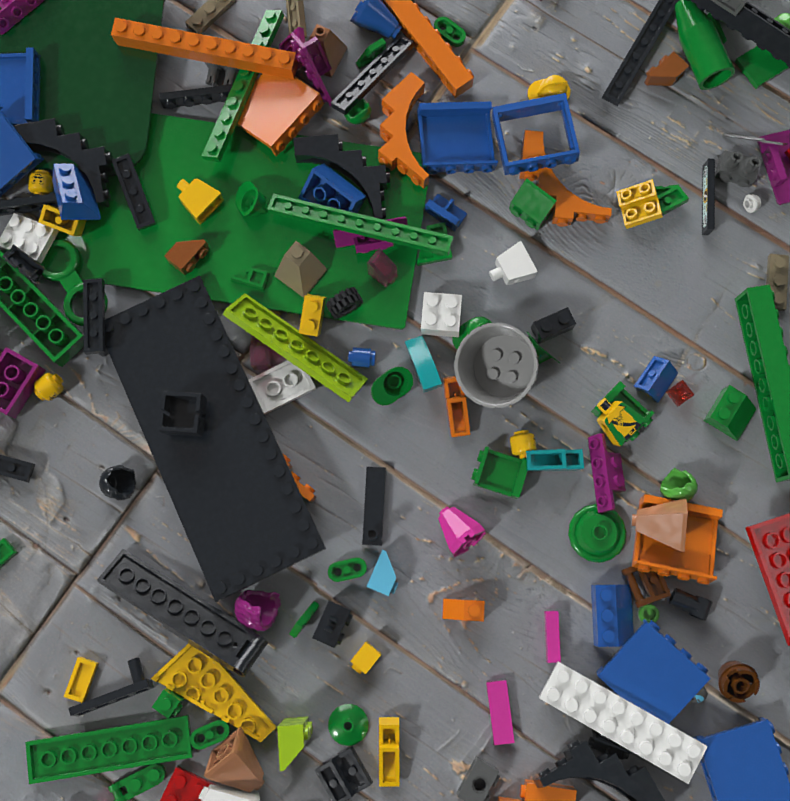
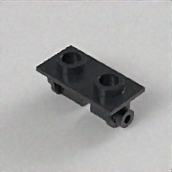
(29, 267)
(601, 743)

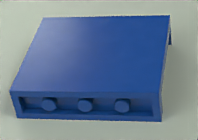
(20, 86)
(456, 137)
(15, 155)
(654, 673)
(745, 764)

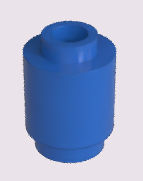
(362, 357)

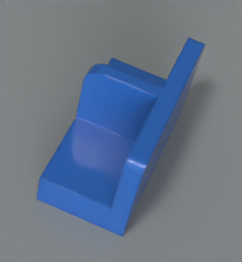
(445, 212)

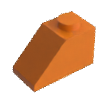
(463, 609)

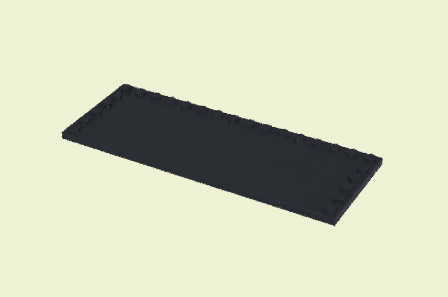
(232, 481)

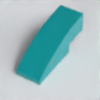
(423, 364)
(555, 460)

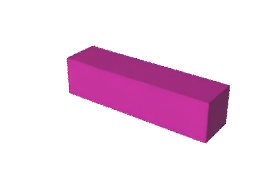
(552, 636)

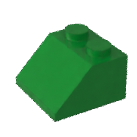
(532, 205)
(731, 412)

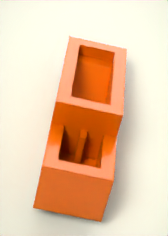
(456, 407)

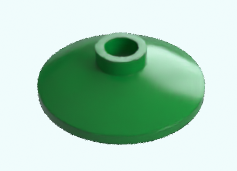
(352, 714)

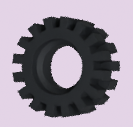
(344, 302)

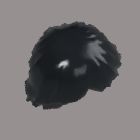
(118, 482)

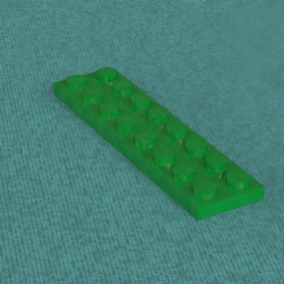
(109, 749)

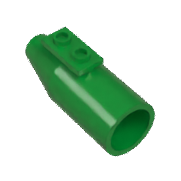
(703, 45)

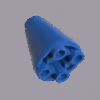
(376, 18)

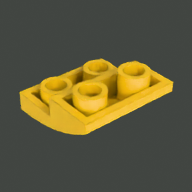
(639, 204)

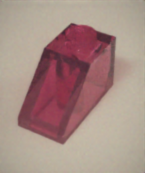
(382, 268)
(260, 355)

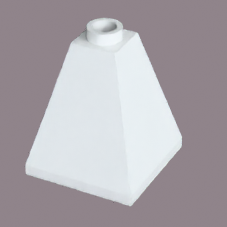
(225, 793)

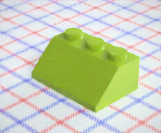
(292, 737)

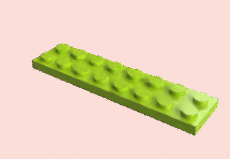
(296, 347)

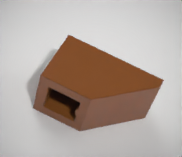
(668, 71)
(186, 254)

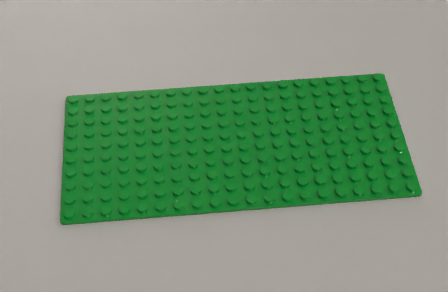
(136, 259)

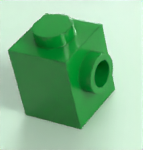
(169, 703)

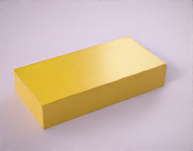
(81, 679)

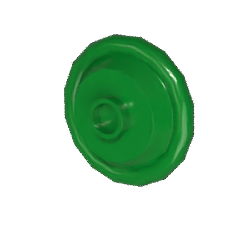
(597, 535)

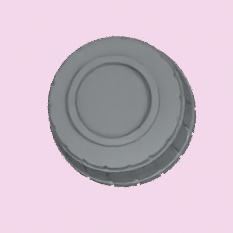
(496, 365)

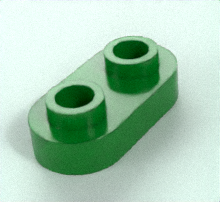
(451, 31)
(347, 568)
(211, 734)

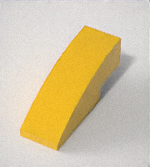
(389, 752)

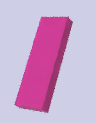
(500, 712)

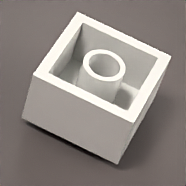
(441, 314)

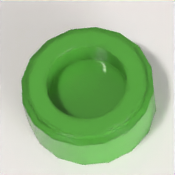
(648, 612)

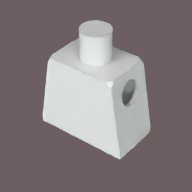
(514, 265)

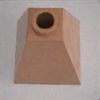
(332, 46)
(664, 523)
(235, 763)

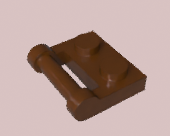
(654, 585)

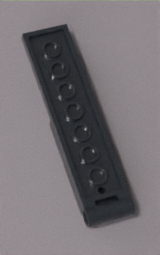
(183, 613)

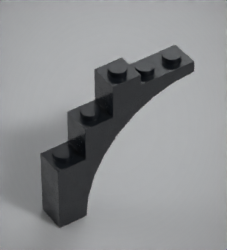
(94, 162)
(351, 163)
(607, 769)

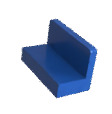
(656, 378)

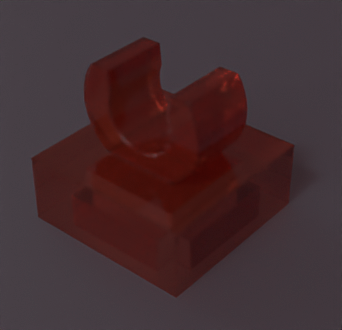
(680, 393)

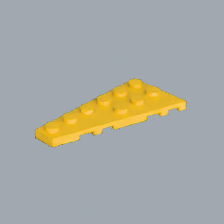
(214, 690)

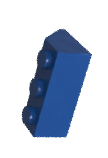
(331, 190)
(74, 193)
(611, 615)

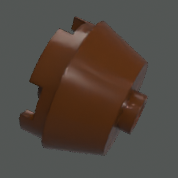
(738, 681)

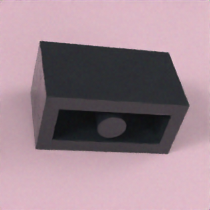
(553, 325)

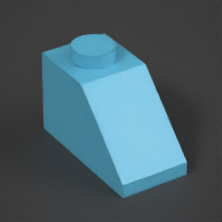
(383, 576)

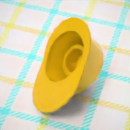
(547, 87)

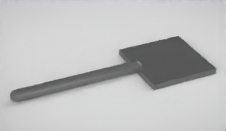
(752, 138)

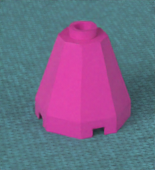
(459, 530)

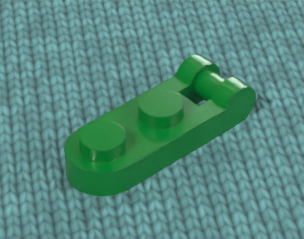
(139, 782)

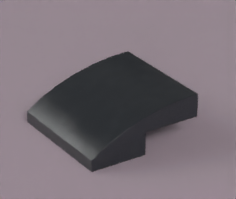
(344, 775)

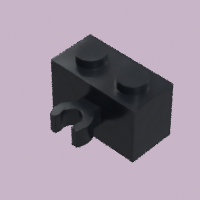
(332, 624)

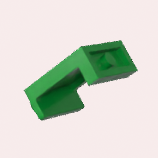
(618, 393)
(500, 473)

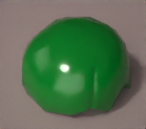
(359, 113)

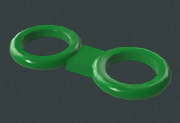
(69, 279)

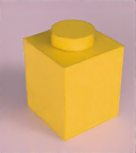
(365, 658)

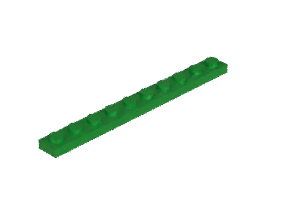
(240, 91)
(360, 224)

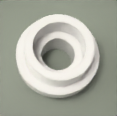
(751, 203)

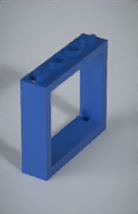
(531, 108)

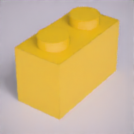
(51, 217)
(312, 315)

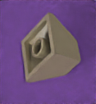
(300, 269)

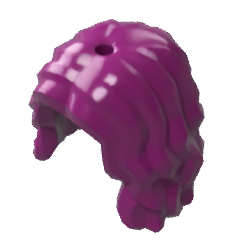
(257, 609)

